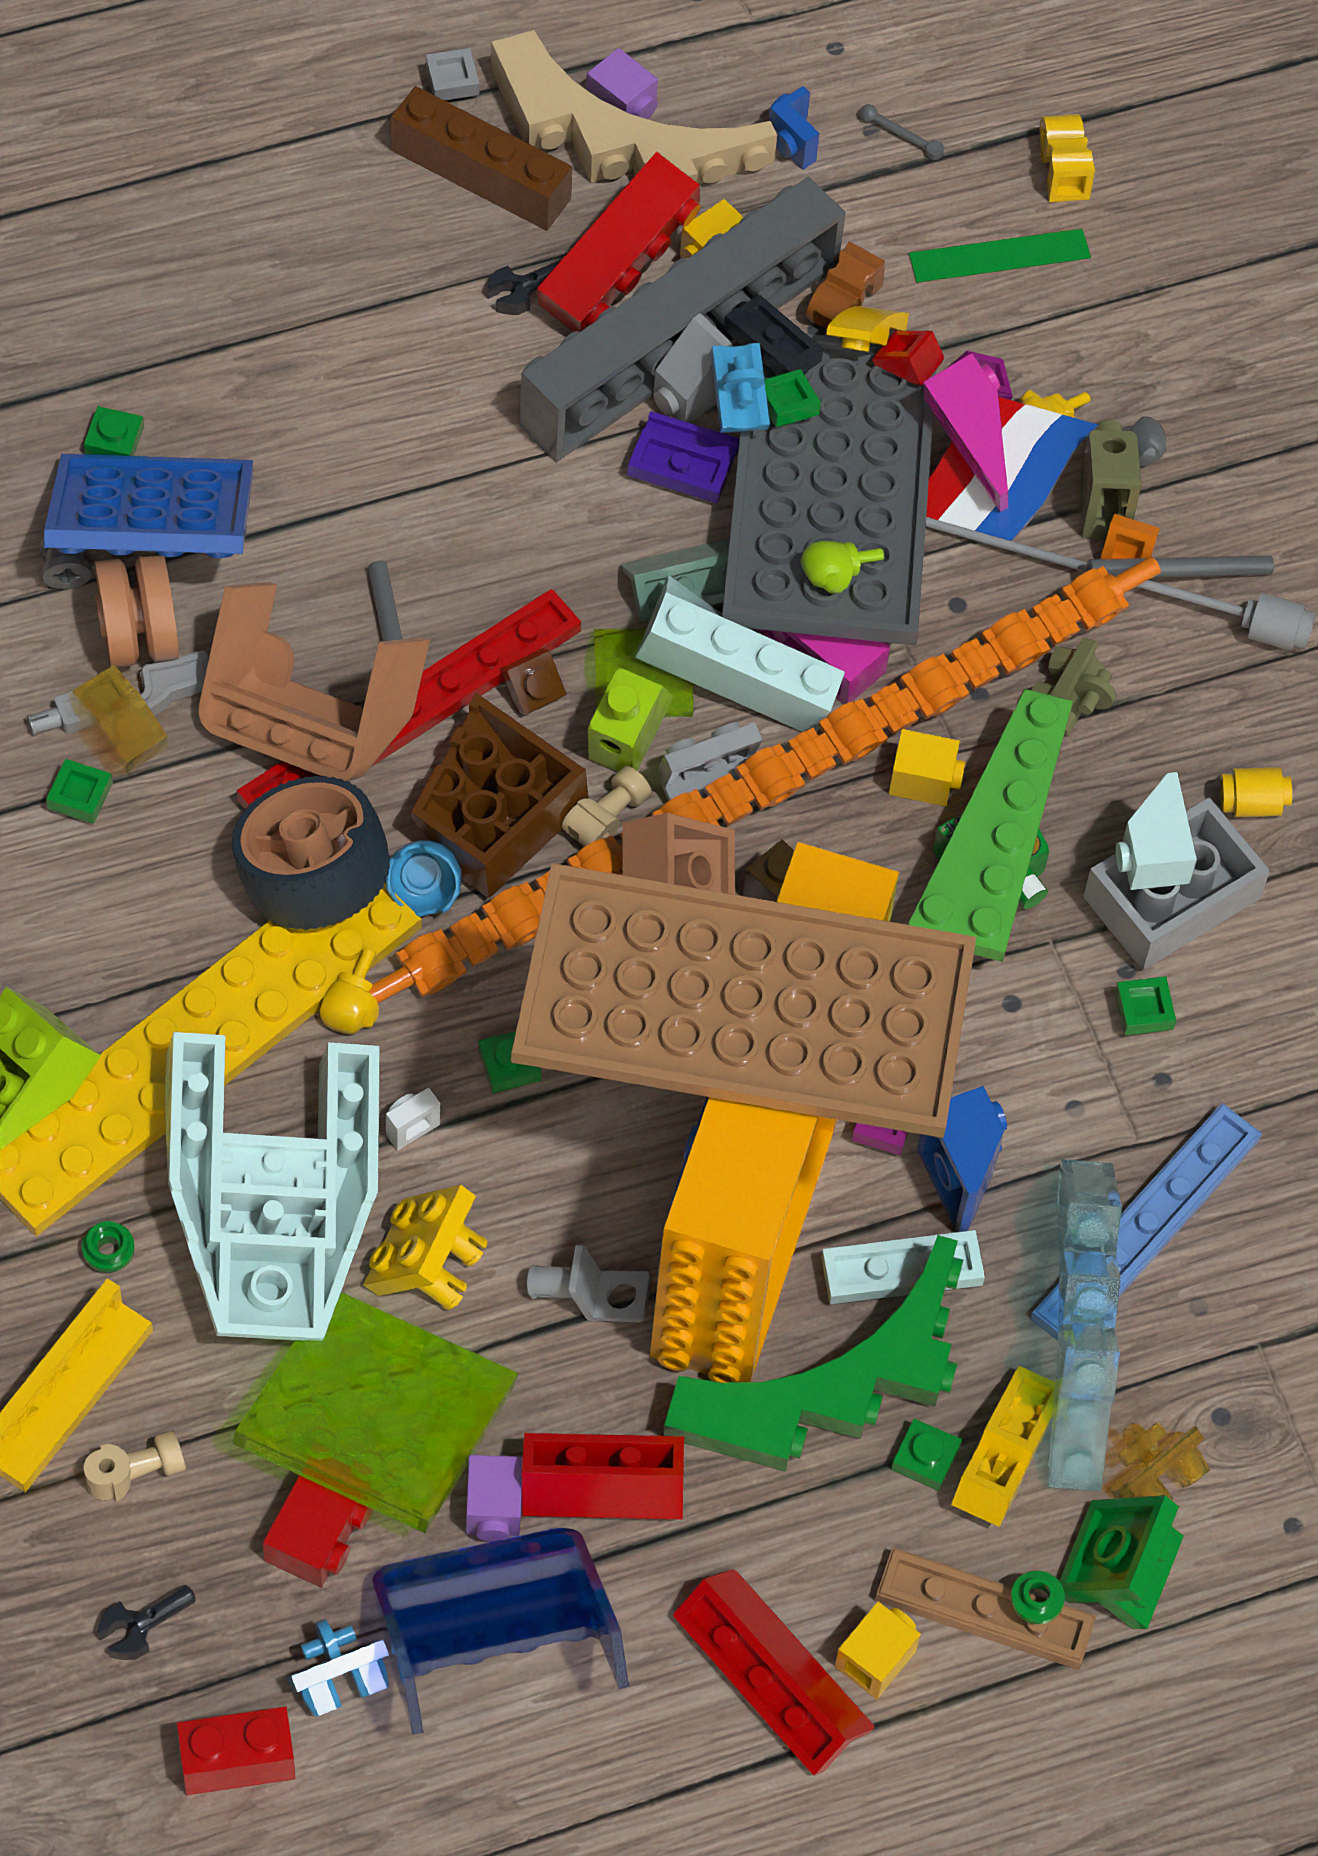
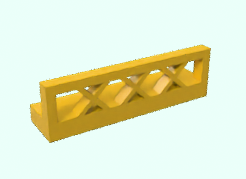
(68, 1384)

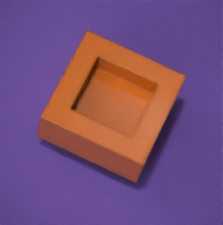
(1129, 539)

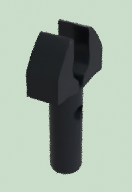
(521, 285)
(141, 1622)

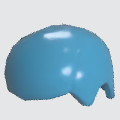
(424, 877)

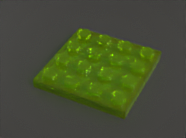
(377, 1412)

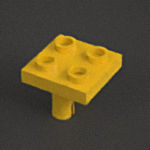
(419, 1243)

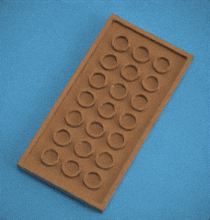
(745, 1000)

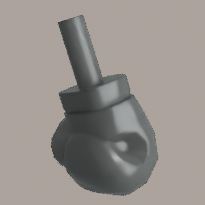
(1150, 440)

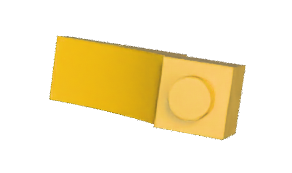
(1007, 1447)

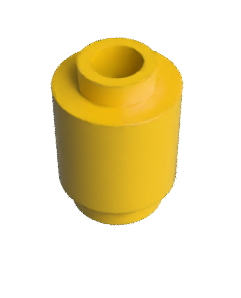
(1255, 792)

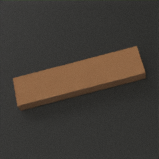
(980, 1608)

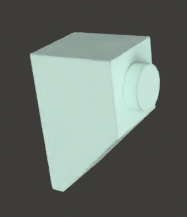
(1158, 840)

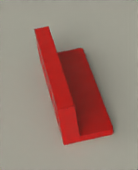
(772, 1669)

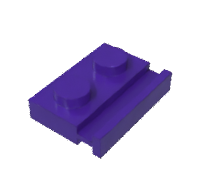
(683, 457)

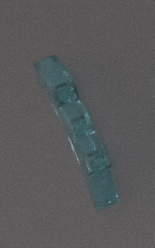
(1087, 1338)

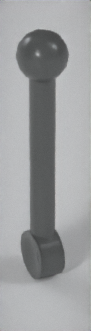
(933, 149)

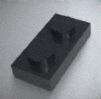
(781, 342)

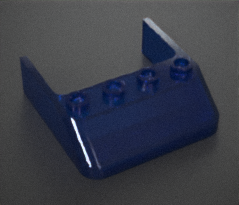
(492, 1604)

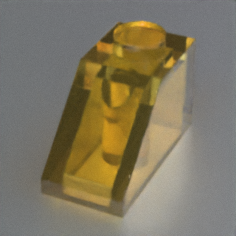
(122, 718)

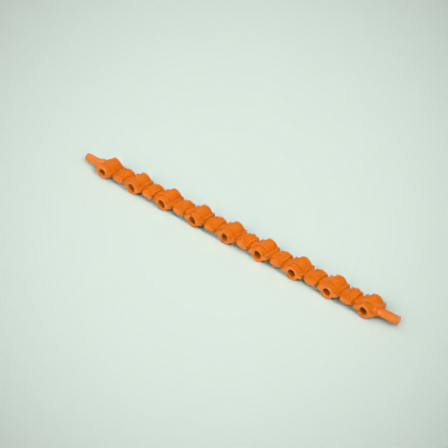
(775, 775)

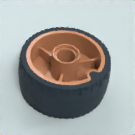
(311, 852)

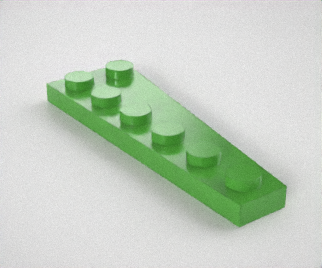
(991, 848)

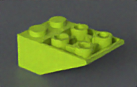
(38, 1064)

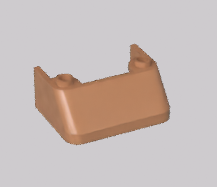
(258, 706)

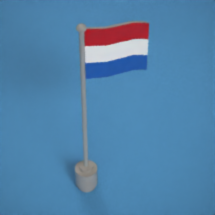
(1035, 455)

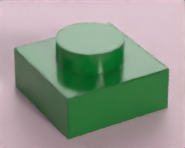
(790, 398)
(113, 433)
(79, 791)
(1145, 1005)
(499, 1069)
(926, 1454)

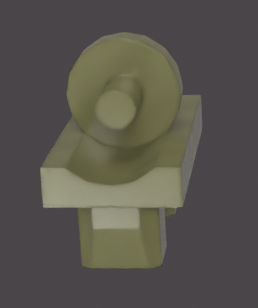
(1080, 680)

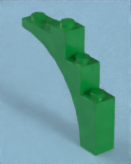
(763, 1418)

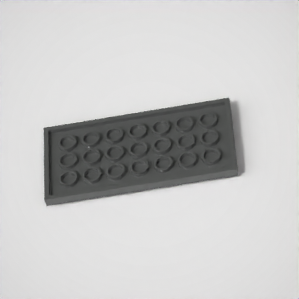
(836, 478)

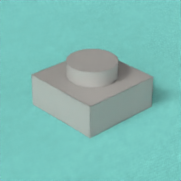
(452, 74)

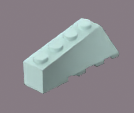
(735, 662)

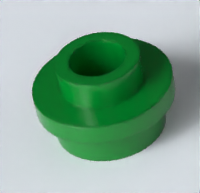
(106, 1233)
(1034, 1611)

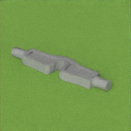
(161, 684)

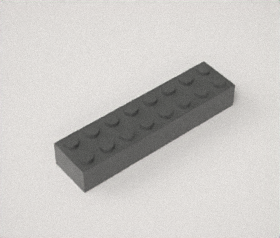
(613, 362)

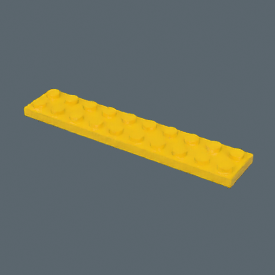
(248, 995)

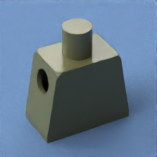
(1109, 462)

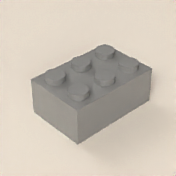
(1165, 918)

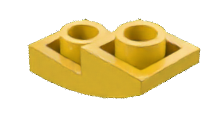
(866, 325)

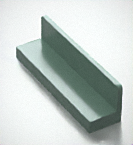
(697, 568)

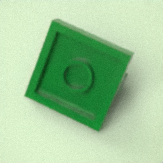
(1123, 1556)

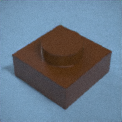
(533, 681)

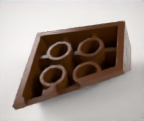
(497, 796)

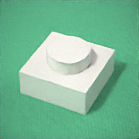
(412, 1118)

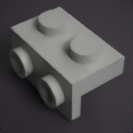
(697, 765)

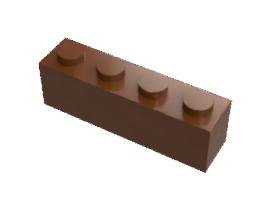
(481, 158)

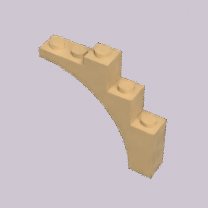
(609, 141)

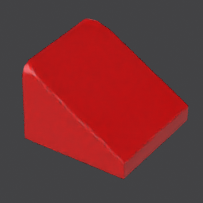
(910, 355)

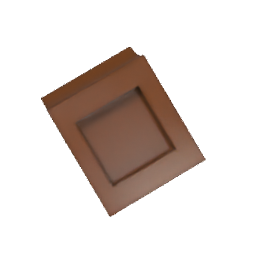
(846, 284)

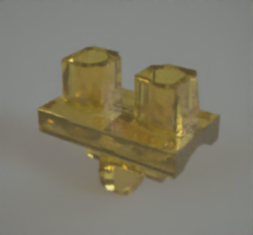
(1176, 1453)

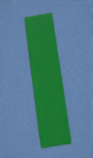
(999, 255)

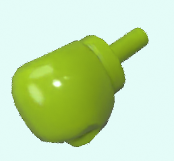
(834, 563)

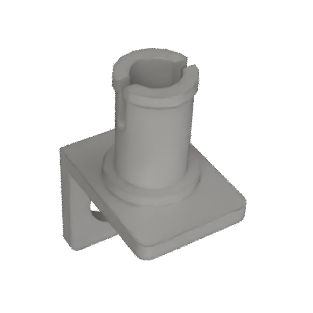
(590, 1287)

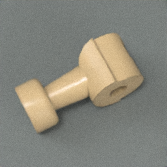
(598, 819)
(111, 1469)

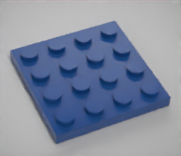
(149, 505)

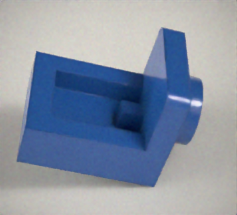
(795, 135)

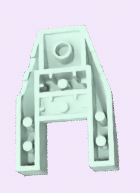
(271, 1214)

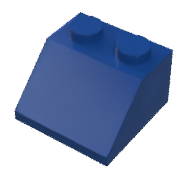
(966, 1155)

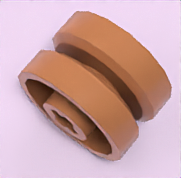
(136, 610)

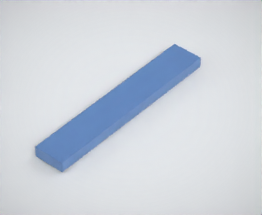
(1170, 1200)

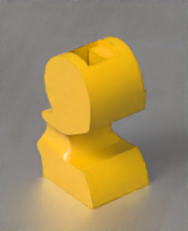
(1070, 160)

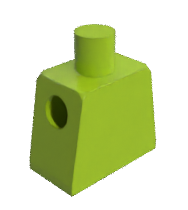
(628, 718)

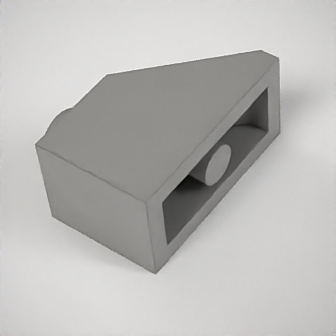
(685, 375)

